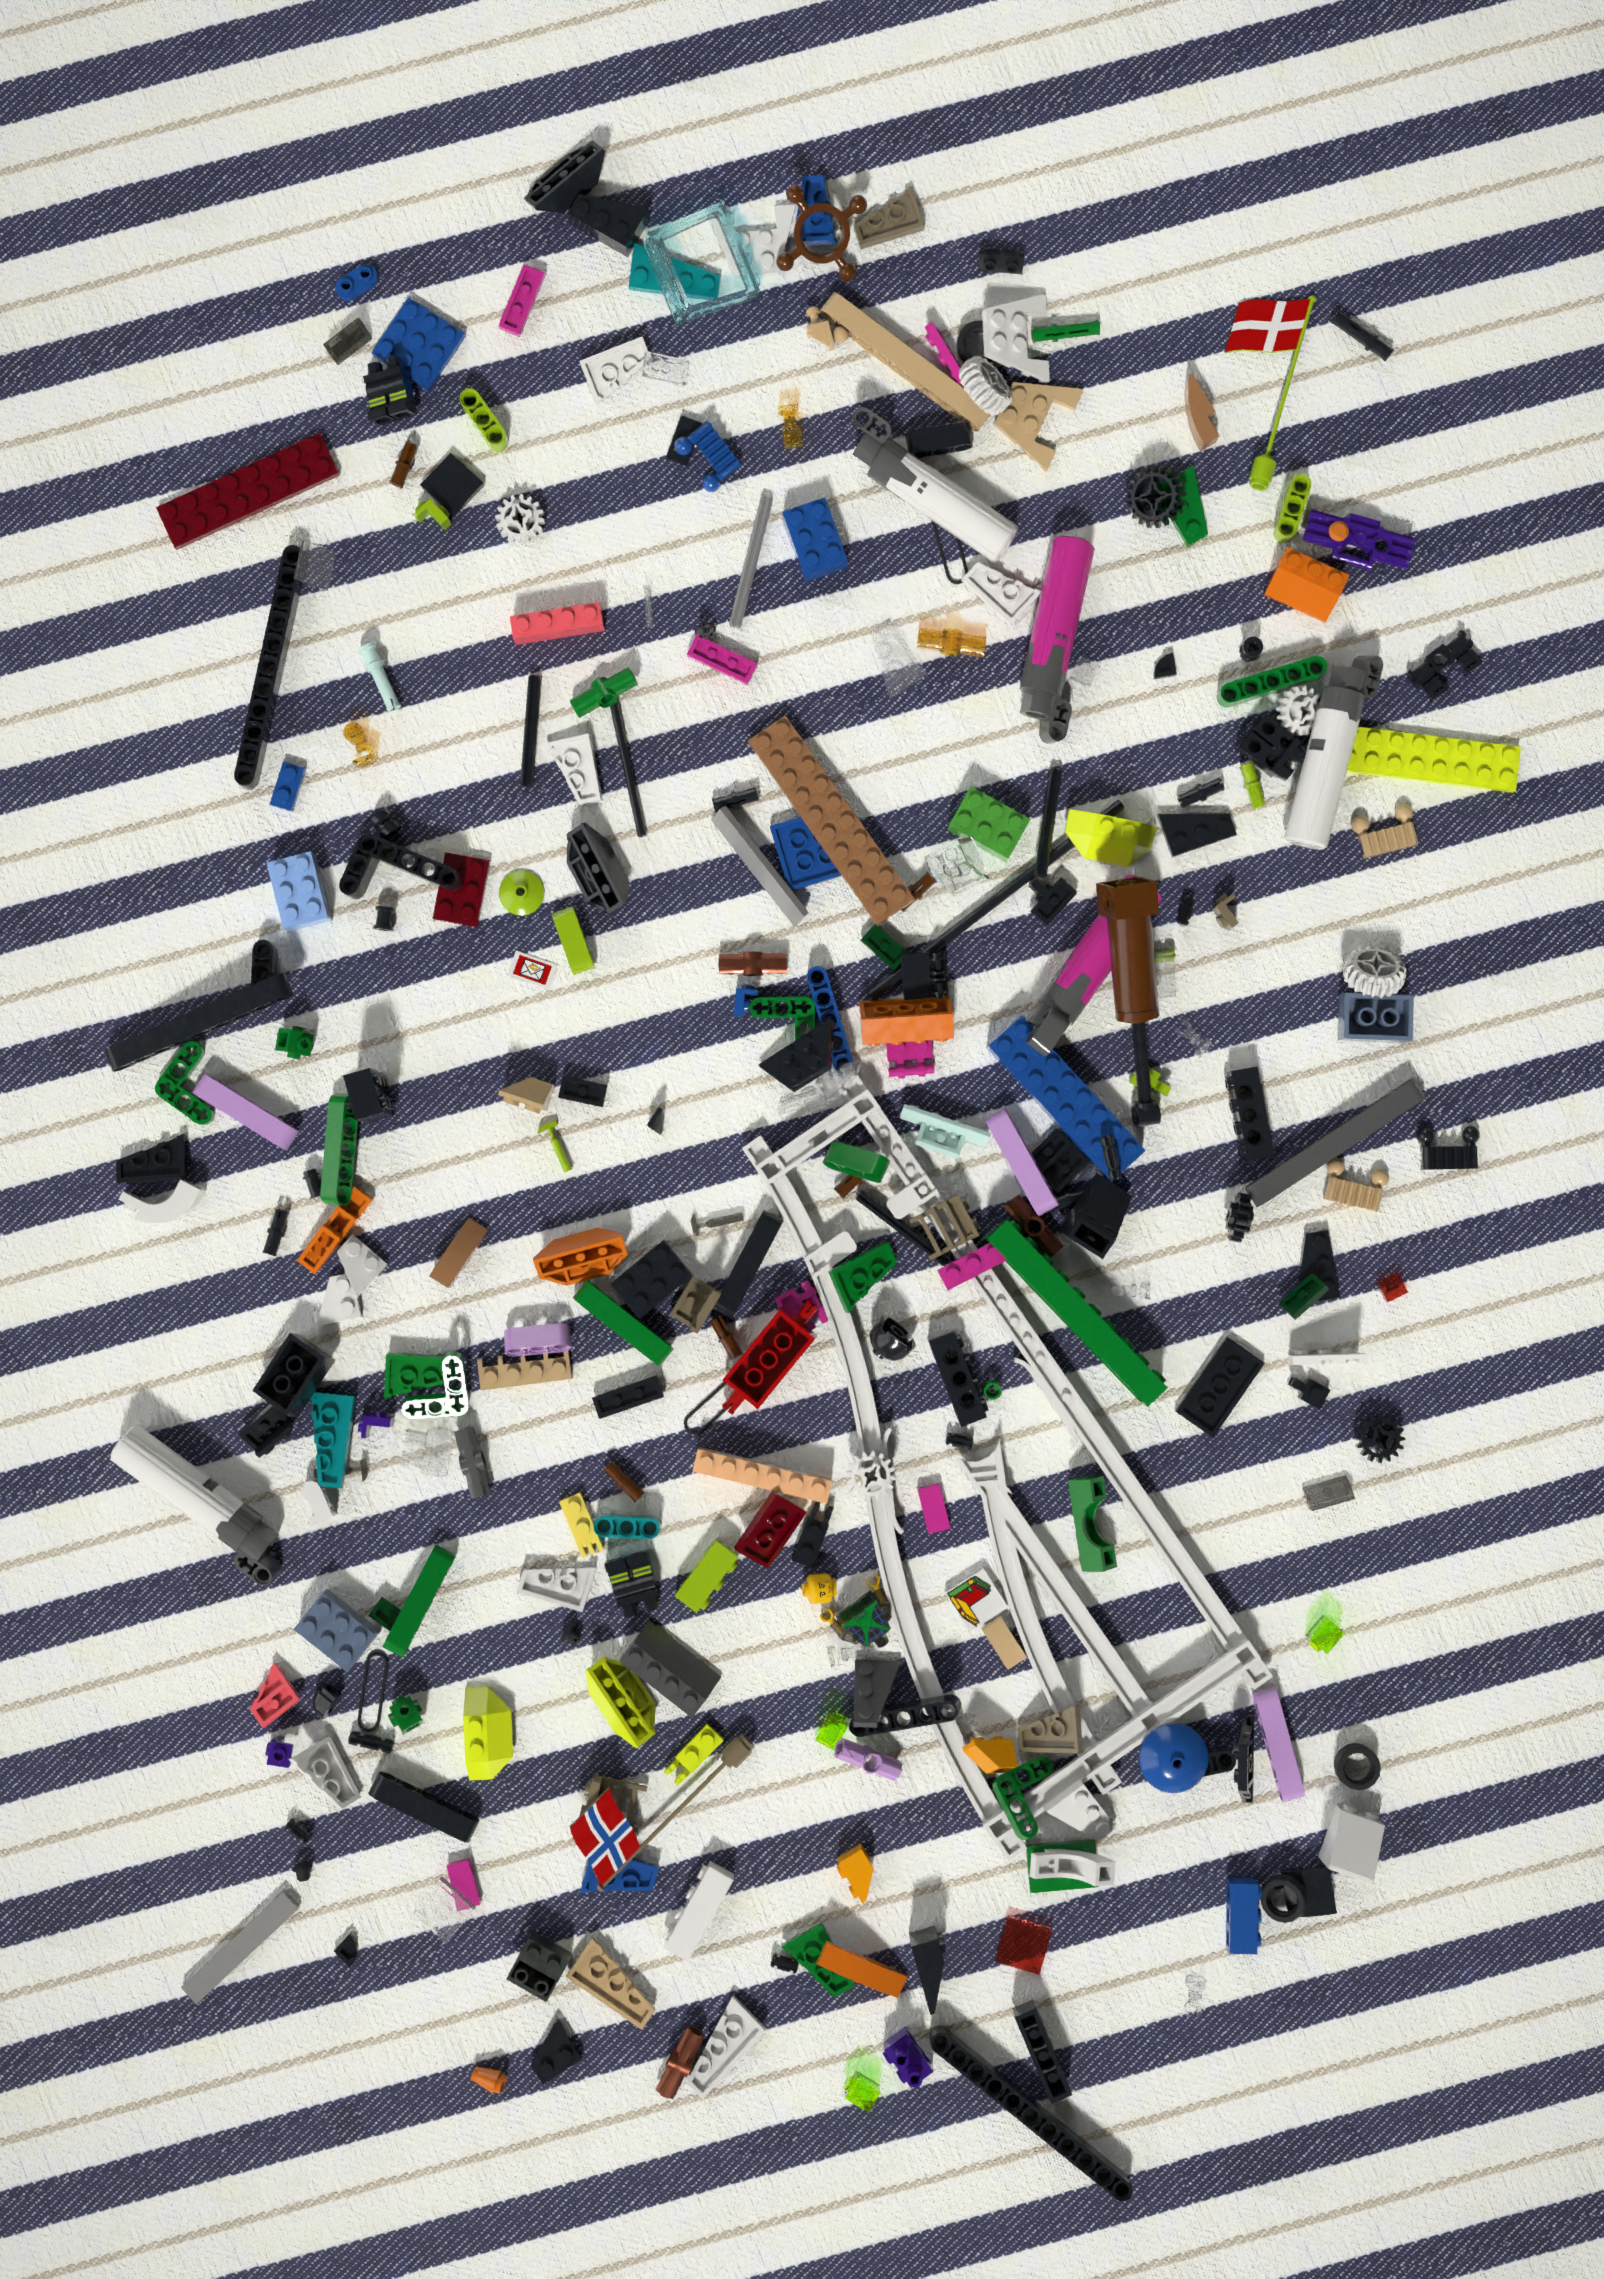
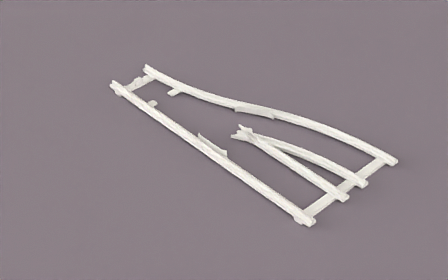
(1003, 1519)

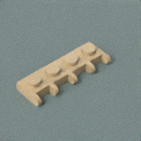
(524, 1372)

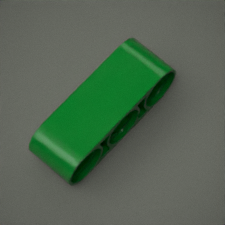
(856, 1162)

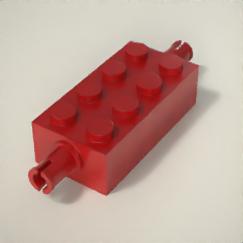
(770, 1357)

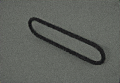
(943, 558)
(699, 1406)
(363, 1692)

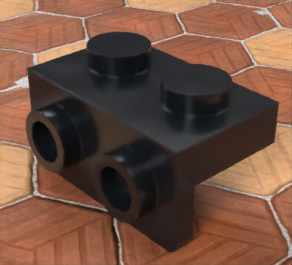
(266, 1430)

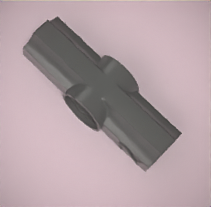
(472, 1462)

